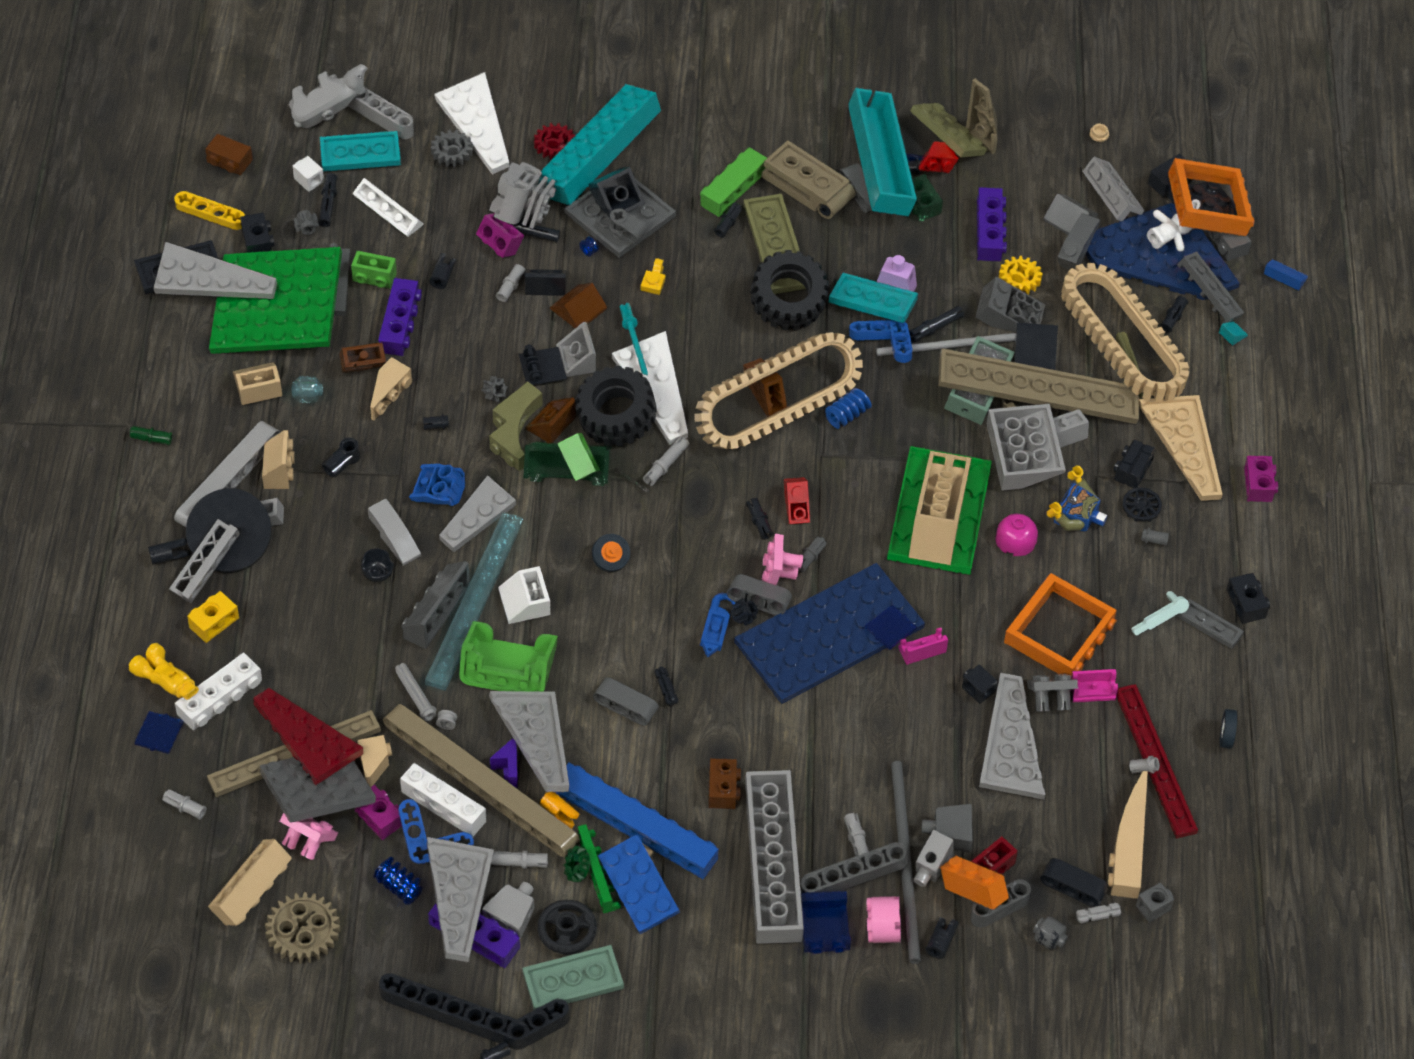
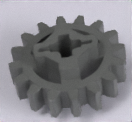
(451, 148)

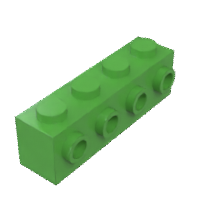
(733, 182)

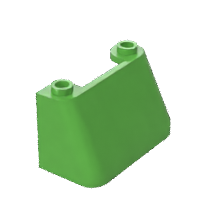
(505, 664)

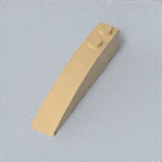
(1128, 851)

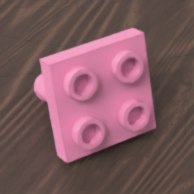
(779, 562)
(314, 830)

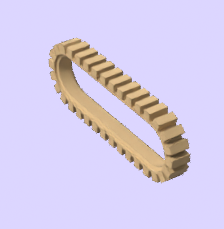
(1109, 345)
(789, 413)

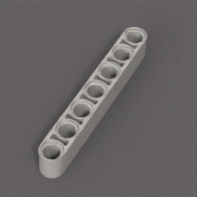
(232, 468)

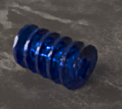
(398, 881)

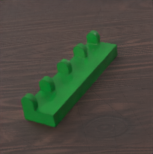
(596, 871)

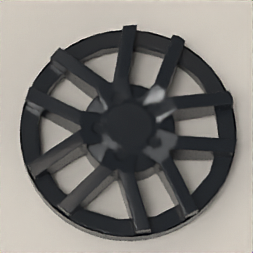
(1142, 504)

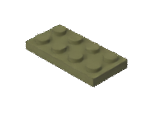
(949, 130)

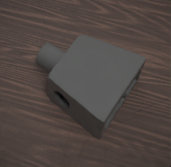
(954, 823)

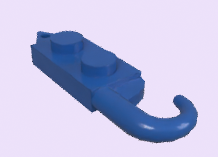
(715, 625)

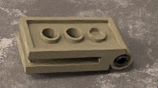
(808, 180)

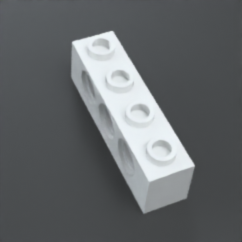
(443, 800)

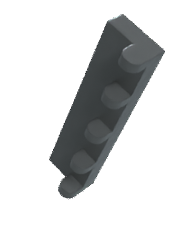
(1211, 287)
(342, 290)

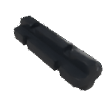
(666, 686)

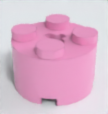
(883, 920)

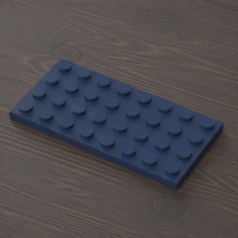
(822, 633)

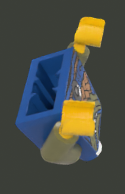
(1078, 506)

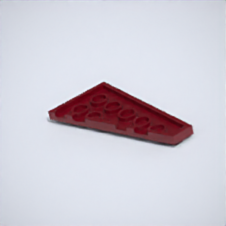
(307, 738)

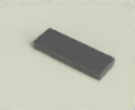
(1211, 624)

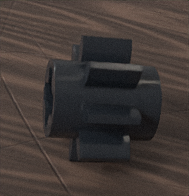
(744, 611)

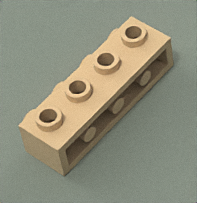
(250, 882)

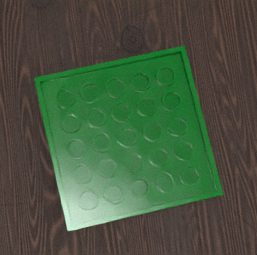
(297, 315)

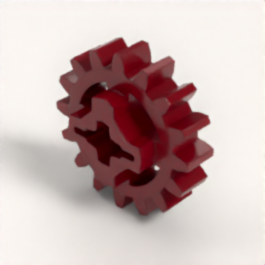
(554, 139)

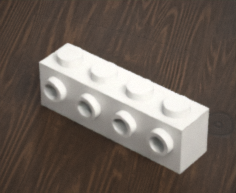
(219, 691)

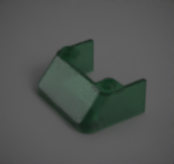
(547, 460)

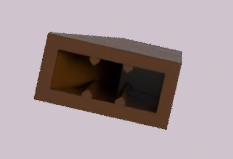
(768, 390)

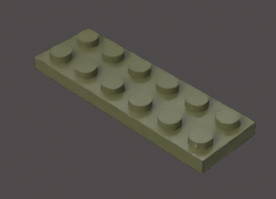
(772, 233)

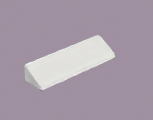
(387, 208)

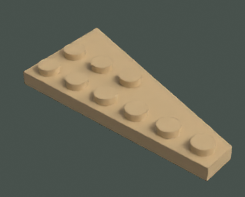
(1185, 435)

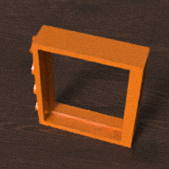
(1204, 219)
(1044, 655)

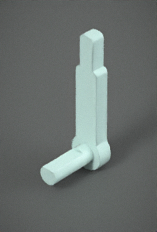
(1177, 605)

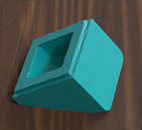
(1232, 332)

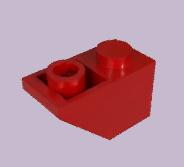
(938, 158)
(797, 500)

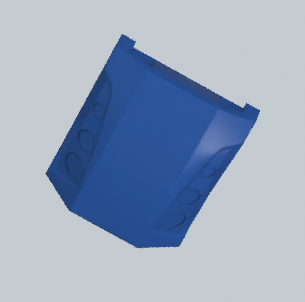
(439, 484)

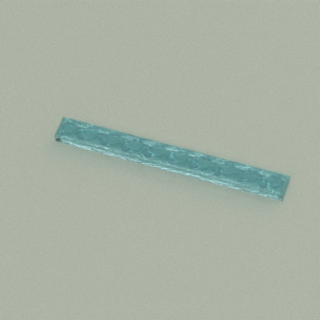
(474, 600)

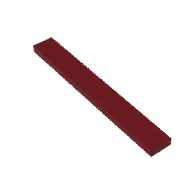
(1150, 745)

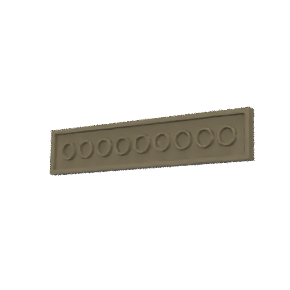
(1037, 386)

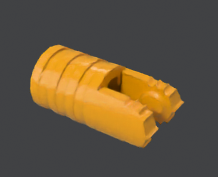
(559, 808)

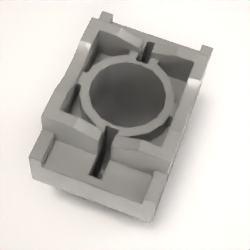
(522, 195)

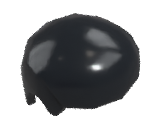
(377, 565)

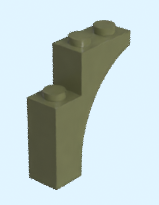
(510, 419)

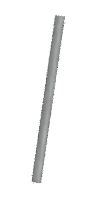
(949, 344)

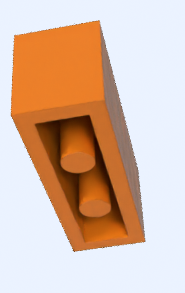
(974, 882)

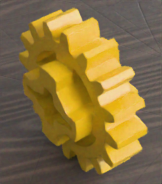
(1021, 273)

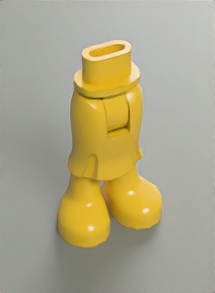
(165, 674)

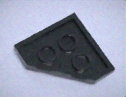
(1211, 198)

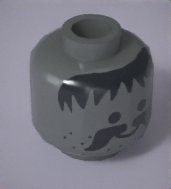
(1050, 933)

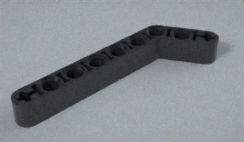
(552, 1014)

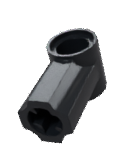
(342, 457)

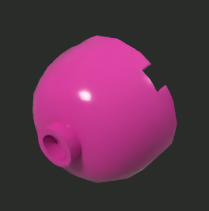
(1016, 534)

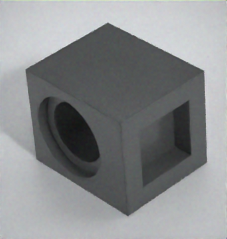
(1151, 909)

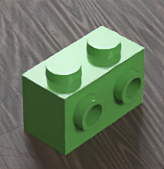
(374, 269)

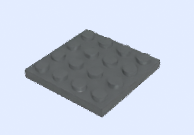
(596, 222)
(304, 800)

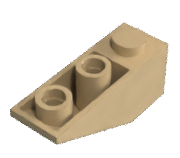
(390, 382)

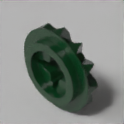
(580, 871)

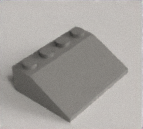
(1024, 445)

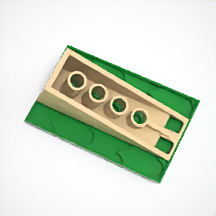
(939, 510)

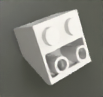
(525, 596)

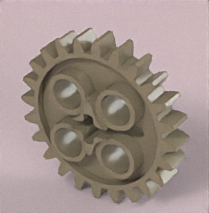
(319, 936)

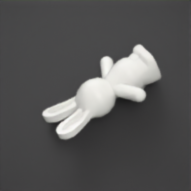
(1169, 229)

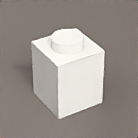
(308, 173)

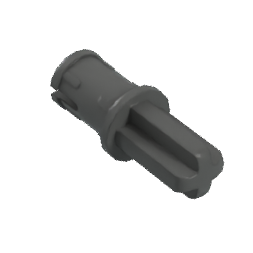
(811, 553)

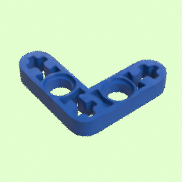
(889, 330)
(421, 841)

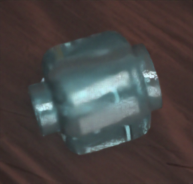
(307, 389)

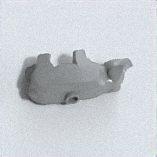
(327, 98)

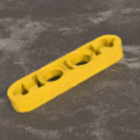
(208, 212)

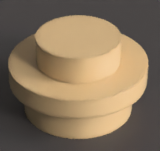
(1099, 133)

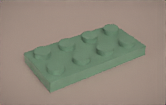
(573, 977)

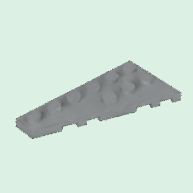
(198, 274)
(537, 731)
(1011, 749)
(459, 887)

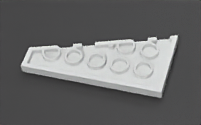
(473, 112)
(662, 379)

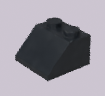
(617, 191)

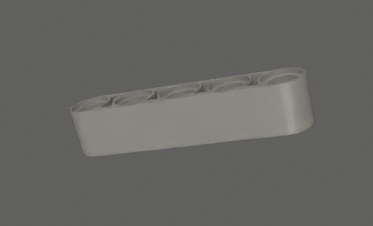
(383, 113)

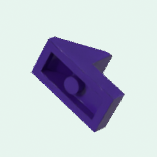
(506, 760)

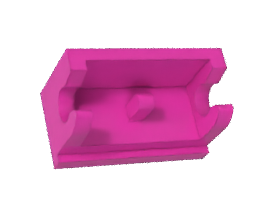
(923, 647)
(1095, 685)

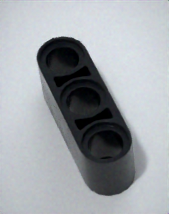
(1074, 882)

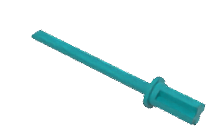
(629, 323)

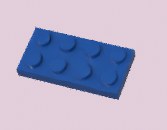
(638, 884)

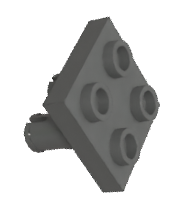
(1061, 683)

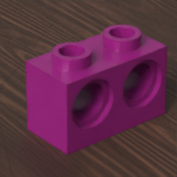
(499, 235)
(1259, 478)

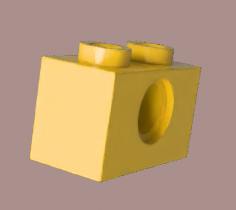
(208, 626)

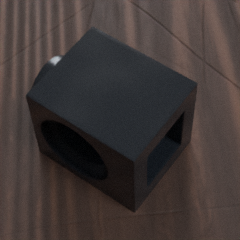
(979, 683)

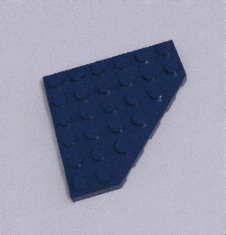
(1131, 254)

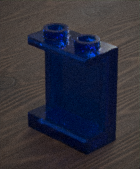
(825, 922)

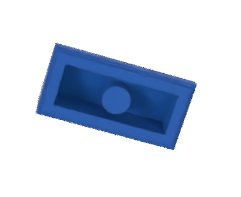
(1285, 274)

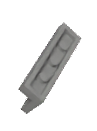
(1111, 188)
(208, 564)

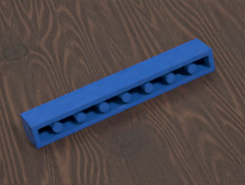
(634, 818)

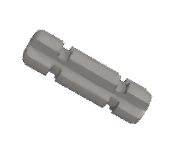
(1098, 913)

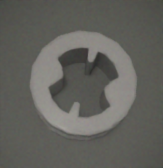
(446, 719)

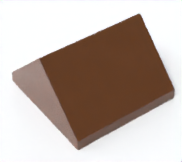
(580, 305)
(553, 419)

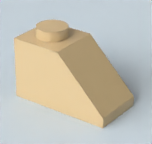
(374, 757)

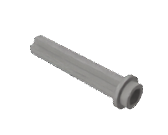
(426, 710)

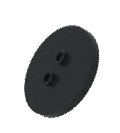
(240, 511)

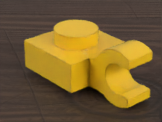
(654, 280)

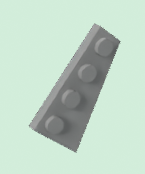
(476, 514)

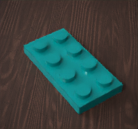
(360, 151)
(873, 297)

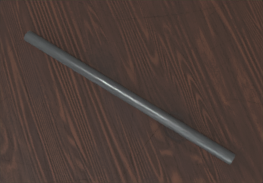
(906, 872)

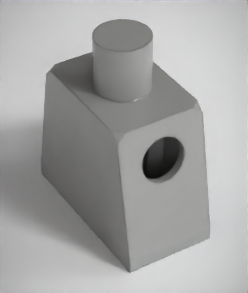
(934, 854)
(511, 907)

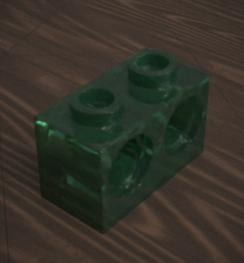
(928, 201)

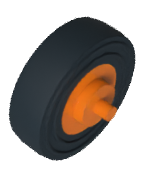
(611, 552)

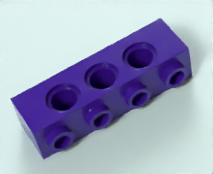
(990, 224)
(399, 316)
(498, 952)

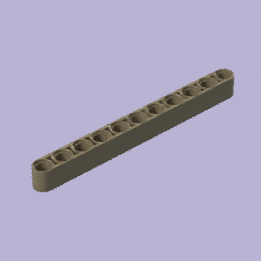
(481, 780)

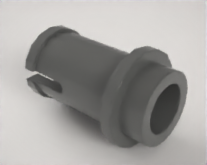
(1154, 537)

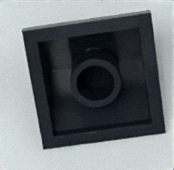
(545, 282)

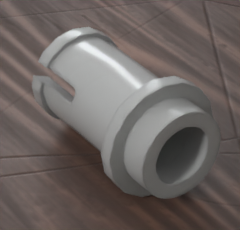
(1149, 764)

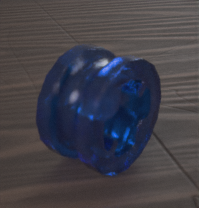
(589, 246)

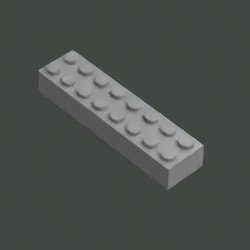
(773, 857)

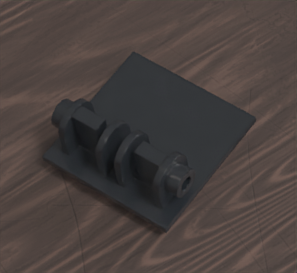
(542, 365)

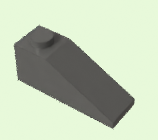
(1078, 242)

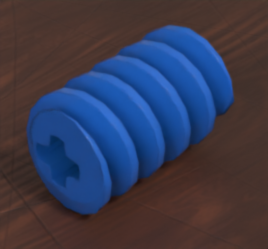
(847, 408)

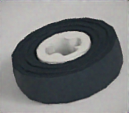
(1228, 728)

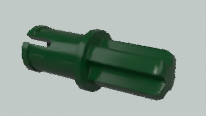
(151, 435)

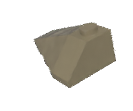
(982, 116)

